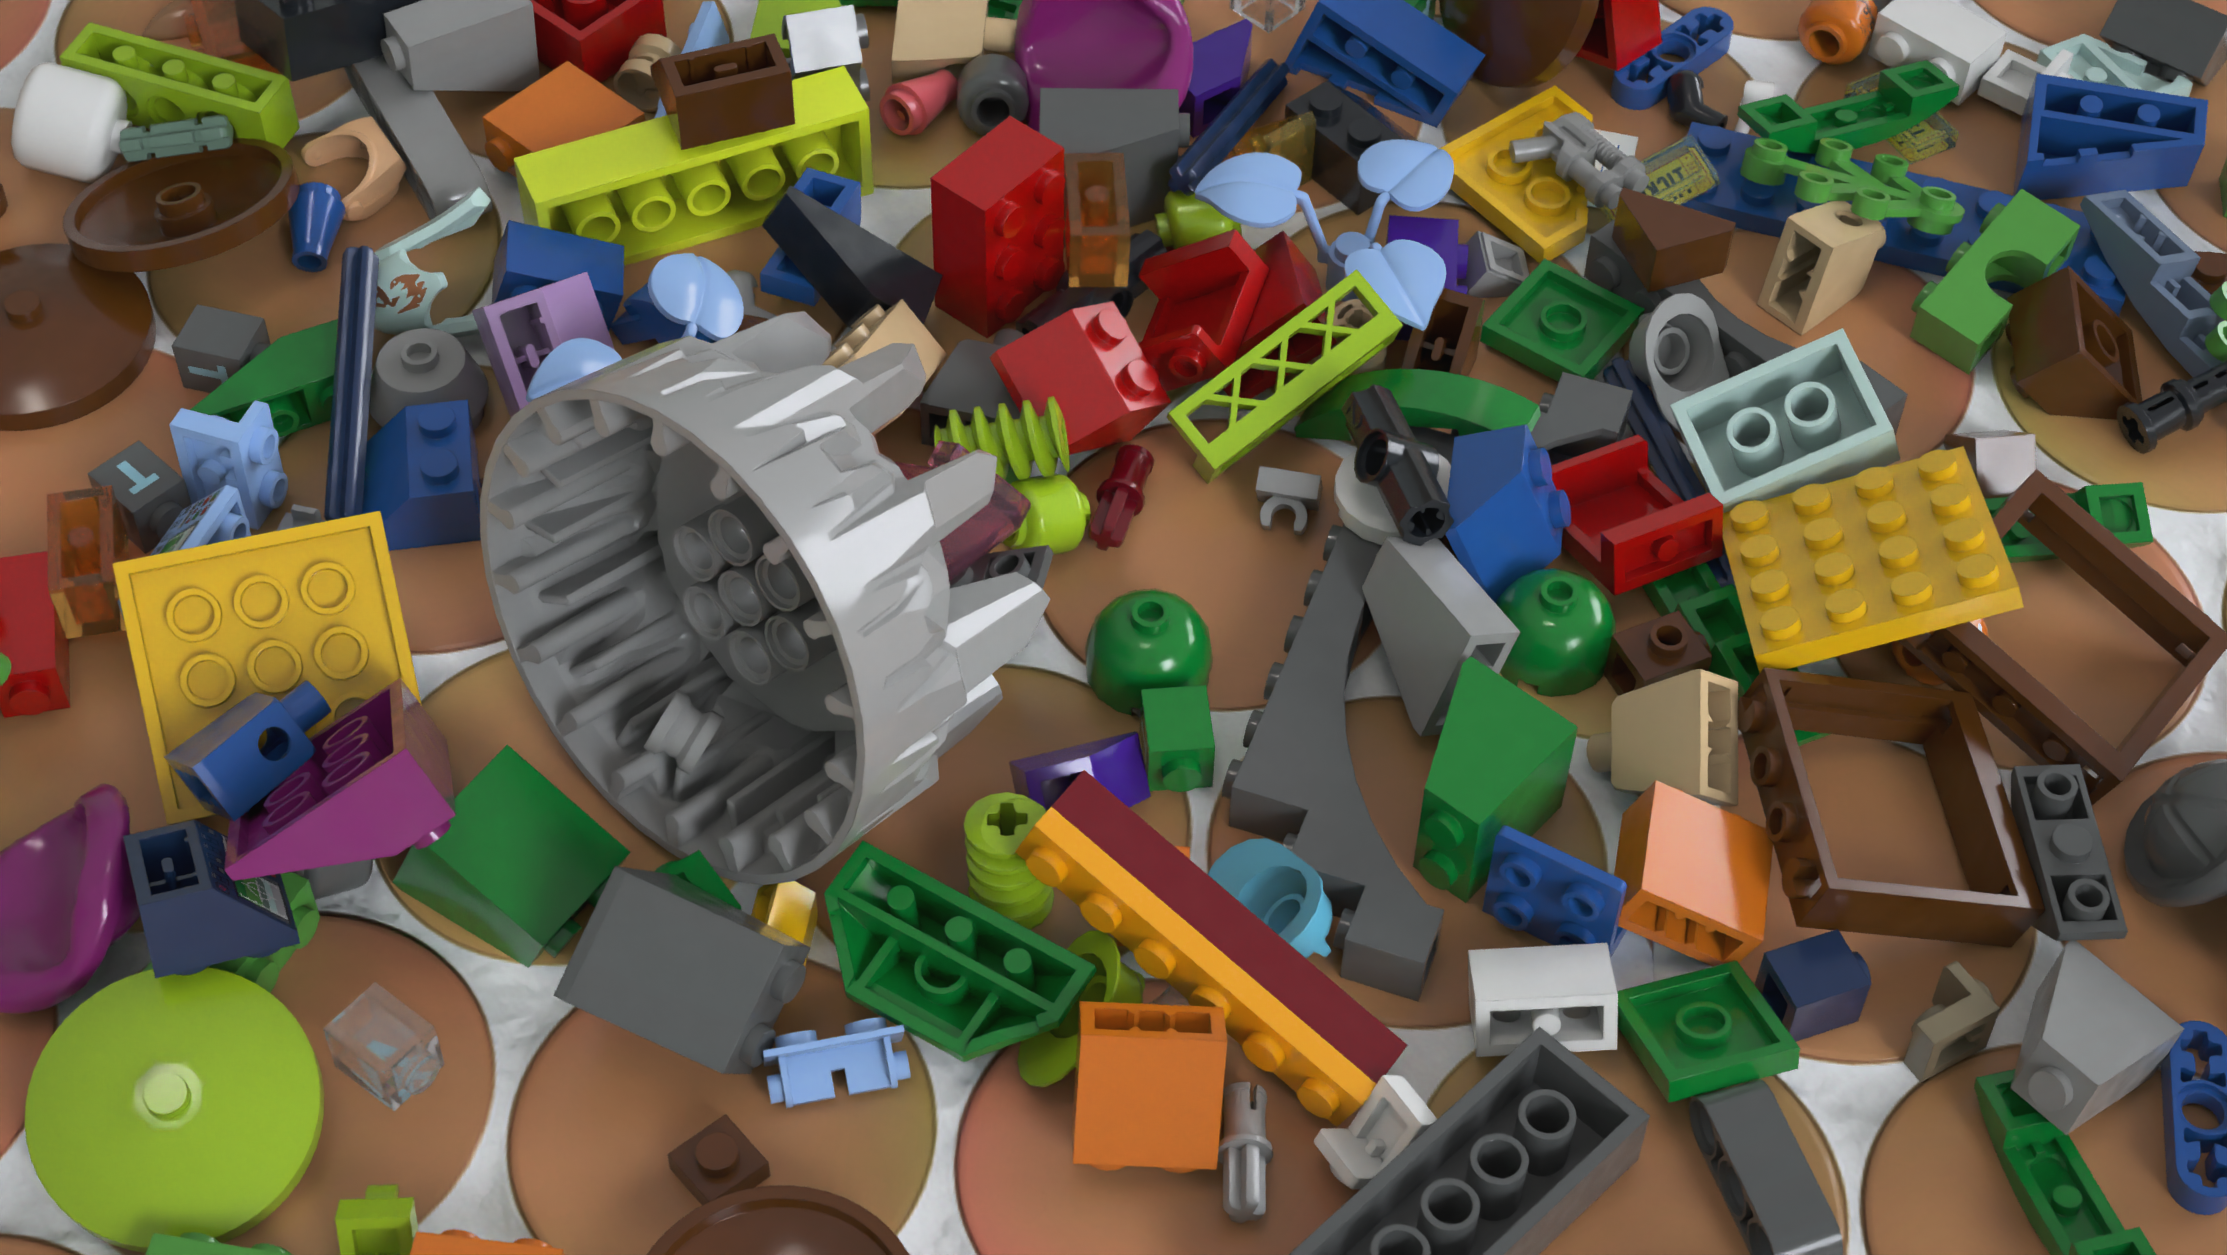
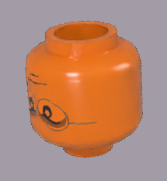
(1837, 29)

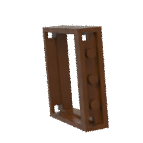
(2019, 702)
(1985, 833)

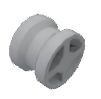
(683, 732)

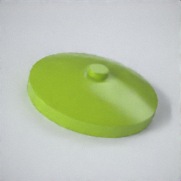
(174, 1108)

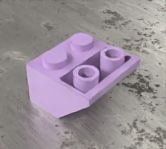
(531, 325)

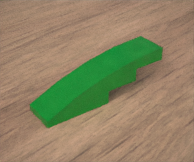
(1720, 620)

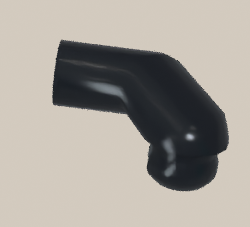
(1687, 103)

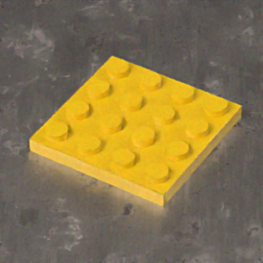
(1867, 560)
(261, 620)

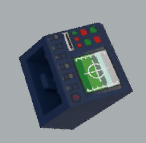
(195, 909)

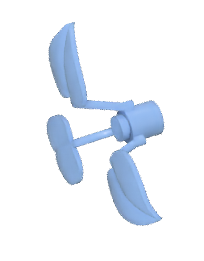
(1415, 175)
(683, 290)

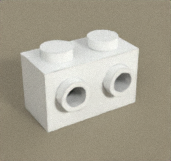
(1941, 33)
(1555, 987)

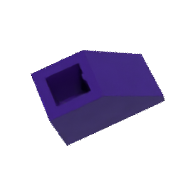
(1219, 72)
(1112, 761)

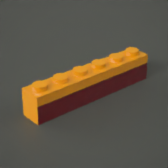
(1210, 949)

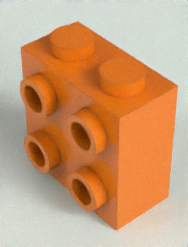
(554, 112)
(1693, 876)
(1148, 1086)

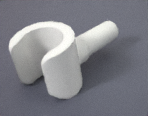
(1754, 92)

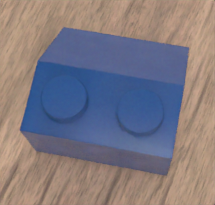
(425, 476)
(1504, 507)

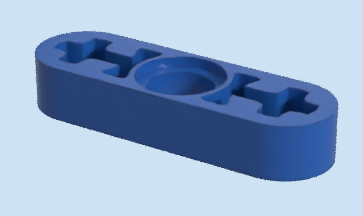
(1679, 38)
(2182, 1139)

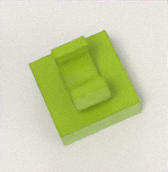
(377, 1224)

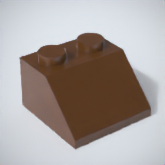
(2071, 349)

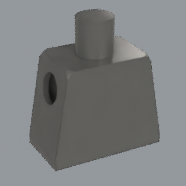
(967, 382)

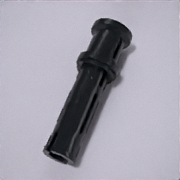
(2175, 407)

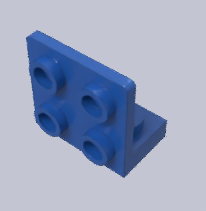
(1552, 893)

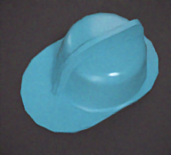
(1278, 891)

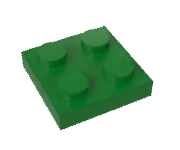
(1561, 323)
(1705, 1031)

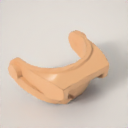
(361, 140)

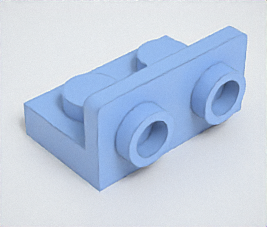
(234, 454)

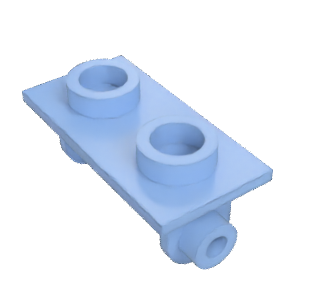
(808, 1062)

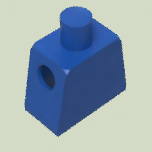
(224, 758)

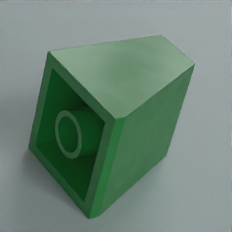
(1494, 766)
(514, 862)

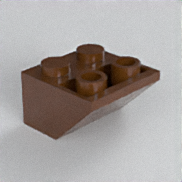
(726, 91)

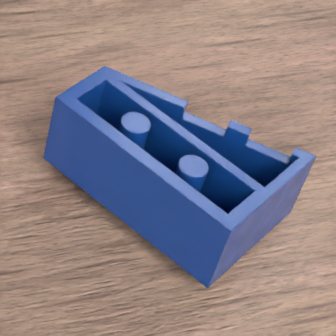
(1387, 53)
(2105, 139)

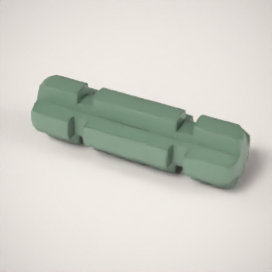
(176, 138)

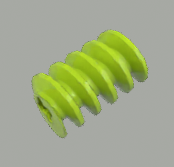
(1013, 440)
(995, 872)

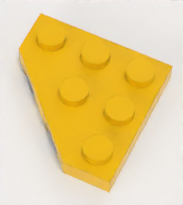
(1525, 197)

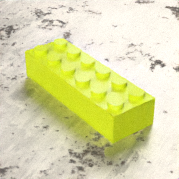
(659, 199)

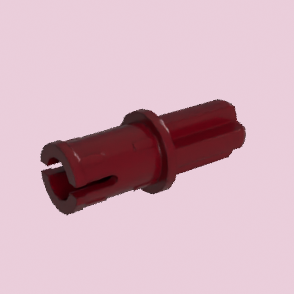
(1120, 496)

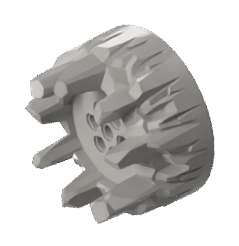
(747, 544)

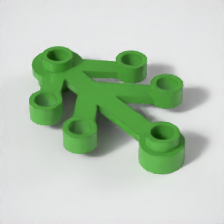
(1926, 208)

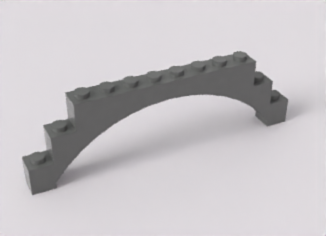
(1298, 762)

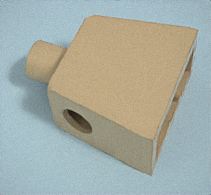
(945, 36)
(1819, 264)
(1674, 734)

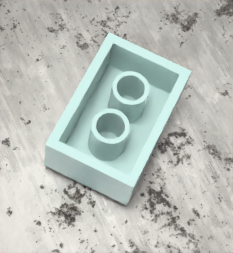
(1787, 424)

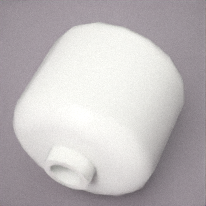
(69, 122)

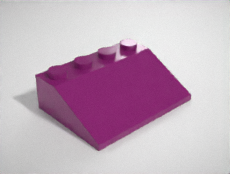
(362, 796)

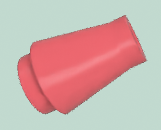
(917, 102)

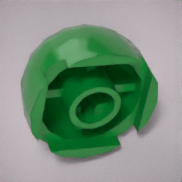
(1562, 631)
(1146, 644)

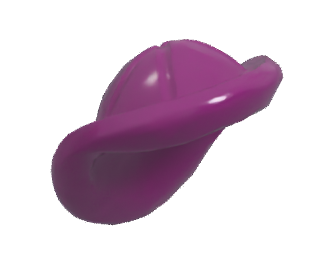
(1102, 46)
(64, 901)

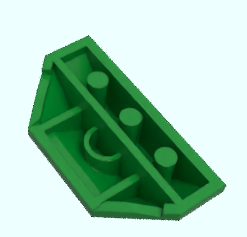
(945, 960)

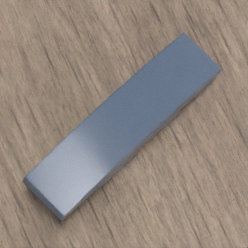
(2155, 275)

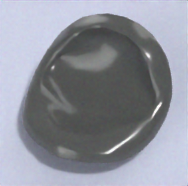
(2180, 839)

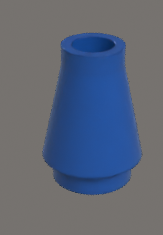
(314, 225)

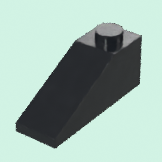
(847, 262)

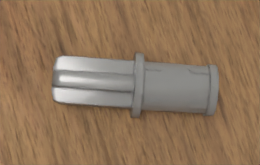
(1244, 1152)

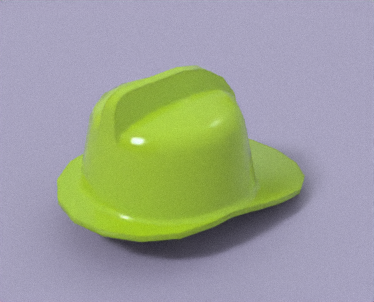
(1052, 1054)

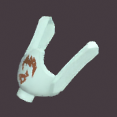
(407, 291)

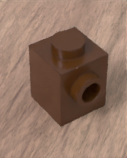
(1655, 653)

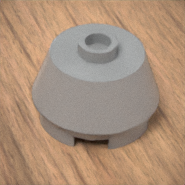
(425, 369)

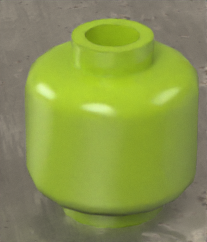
(1190, 221)
(1056, 514)

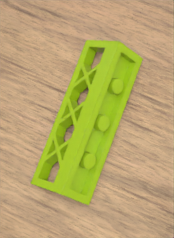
(1299, 393)

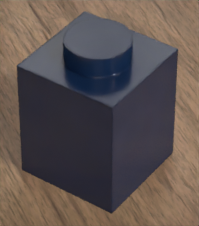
(1814, 984)

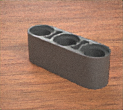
(1763, 1172)

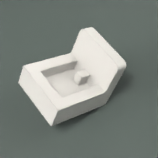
(2013, 75)
(1378, 1134)

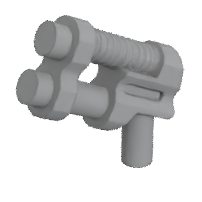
(1575, 148)

